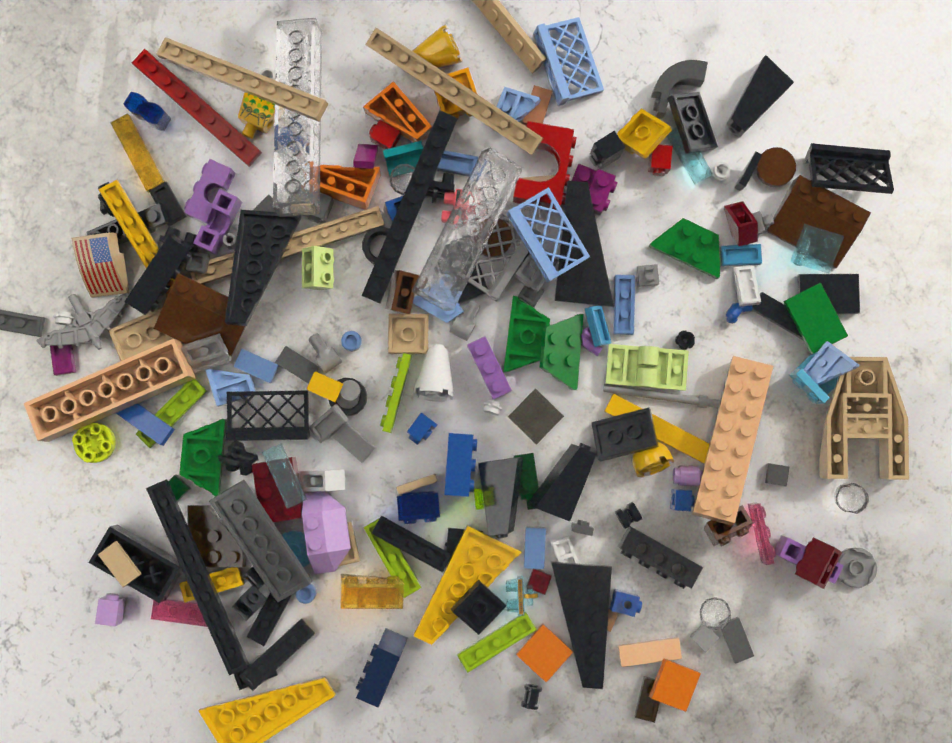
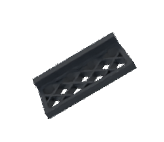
(850, 159)
(267, 433)

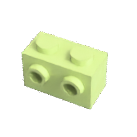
(317, 268)

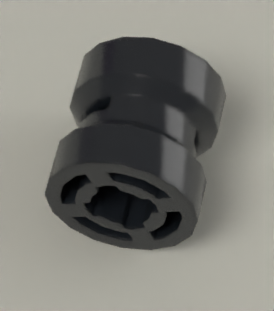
(624, 517)

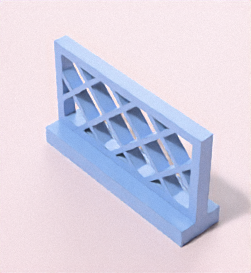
(552, 63)
(532, 243)

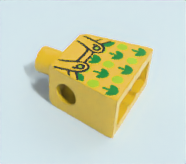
(256, 115)

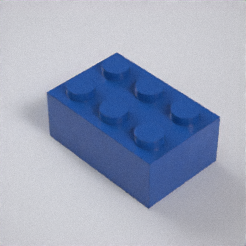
(460, 464)

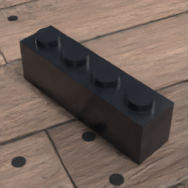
(158, 274)

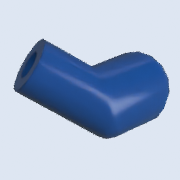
(734, 312)

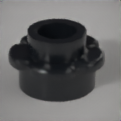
(690, 340)

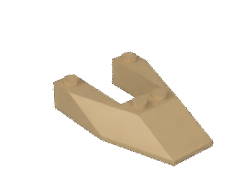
(866, 406)

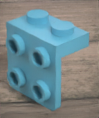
(815, 393)

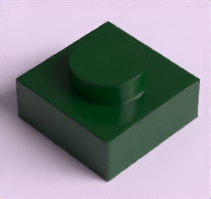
(178, 487)

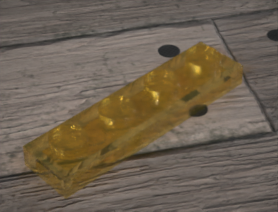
(137, 152)

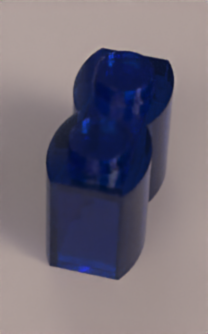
(147, 111)

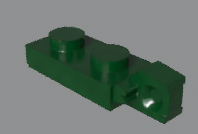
(529, 479)

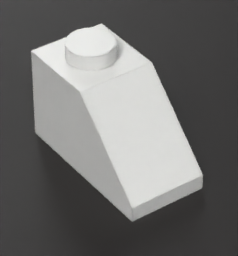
(323, 480)

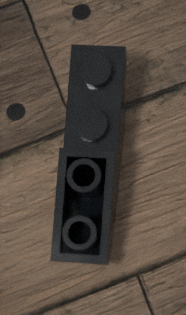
(152, 218)

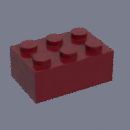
(270, 496)

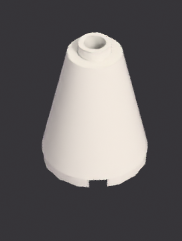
(435, 376)

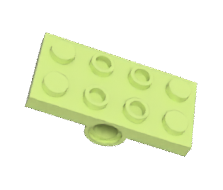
(646, 367)

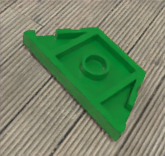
(691, 246)
(524, 335)
(562, 350)
(200, 456)

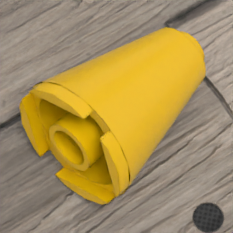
(439, 49)

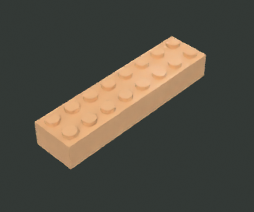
(109, 391)
(732, 441)

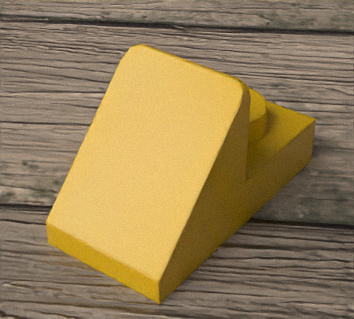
(324, 386)

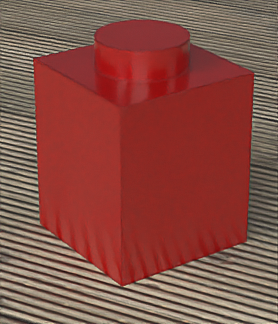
(384, 135)
(660, 160)

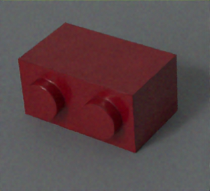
(818, 562)

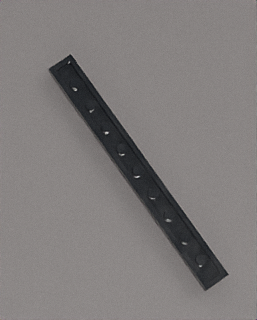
(409, 207)
(197, 577)

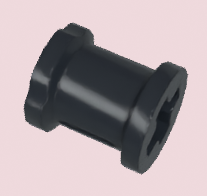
(254, 578)
(531, 696)

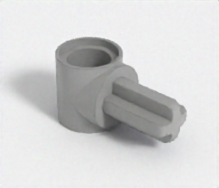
(464, 324)
(327, 357)

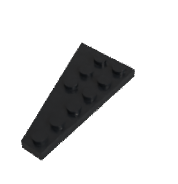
(258, 250)
(589, 279)
(585, 604)

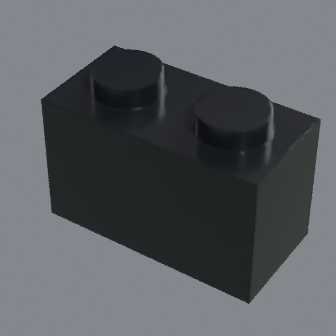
(606, 150)

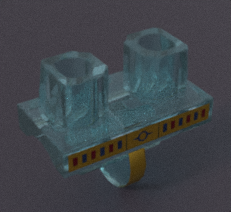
(517, 605)

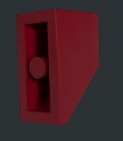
(741, 223)

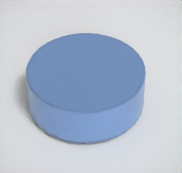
(351, 341)
(306, 594)

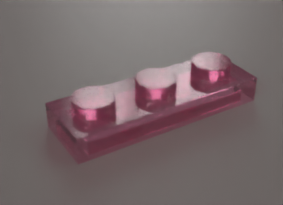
(762, 533)
(178, 612)

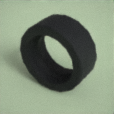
(367, 240)
(361, 403)

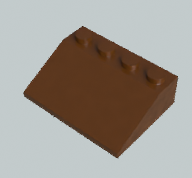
(818, 209)
(196, 313)

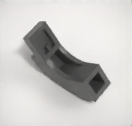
(682, 73)

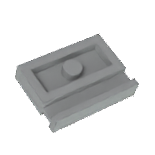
(530, 274)
(206, 353)

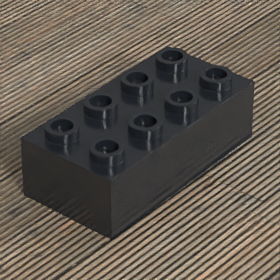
(157, 568)

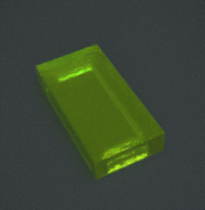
(478, 498)

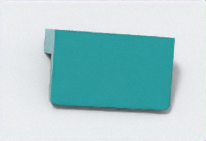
(403, 154)

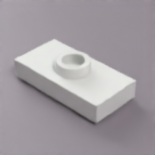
(746, 285)

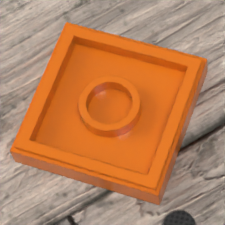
(544, 652)
(674, 685)

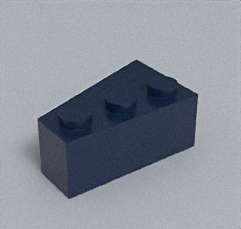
(381, 667)

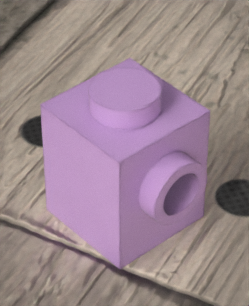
(110, 610)

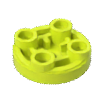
(94, 442)

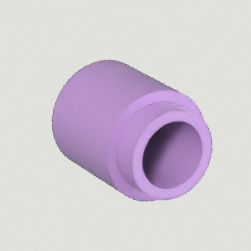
(687, 475)

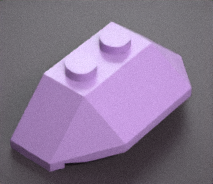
(325, 531)

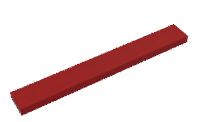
(196, 107)

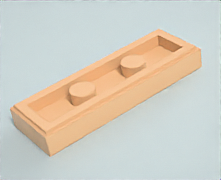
(649, 651)

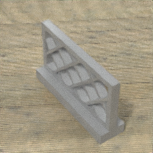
(509, 268)

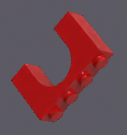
(557, 142)

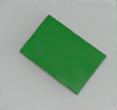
(815, 318)

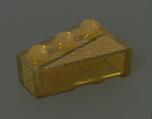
(371, 592)

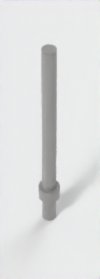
(701, 401)

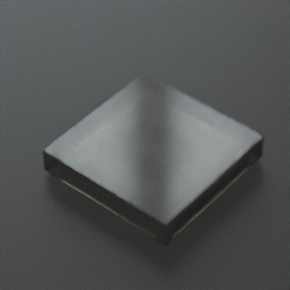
(535, 416)

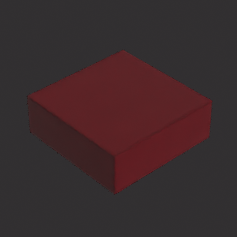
(539, 580)

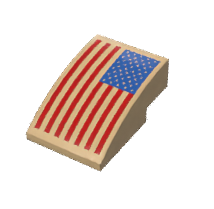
(101, 264)

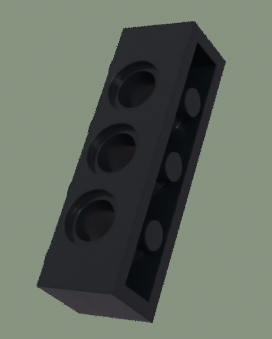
(689, 569)

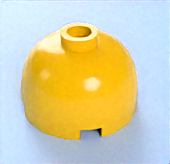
(652, 460)

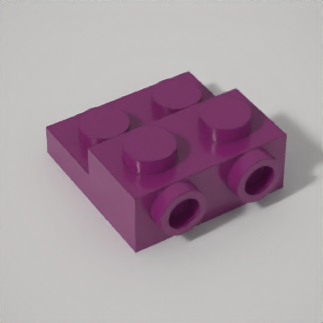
(599, 184)

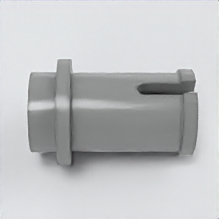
(227, 241)

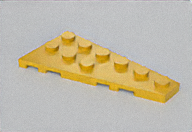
(474, 559)
(265, 714)

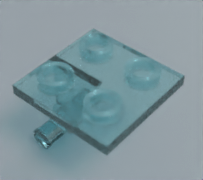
(816, 248)

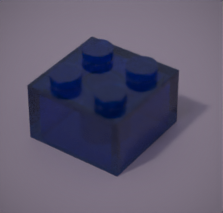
(419, 506)

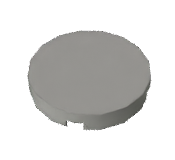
(858, 567)

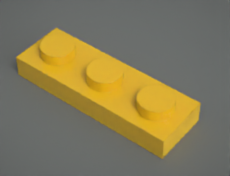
(222, 580)

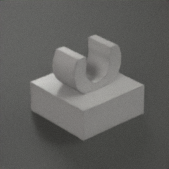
(763, 221)
(647, 275)

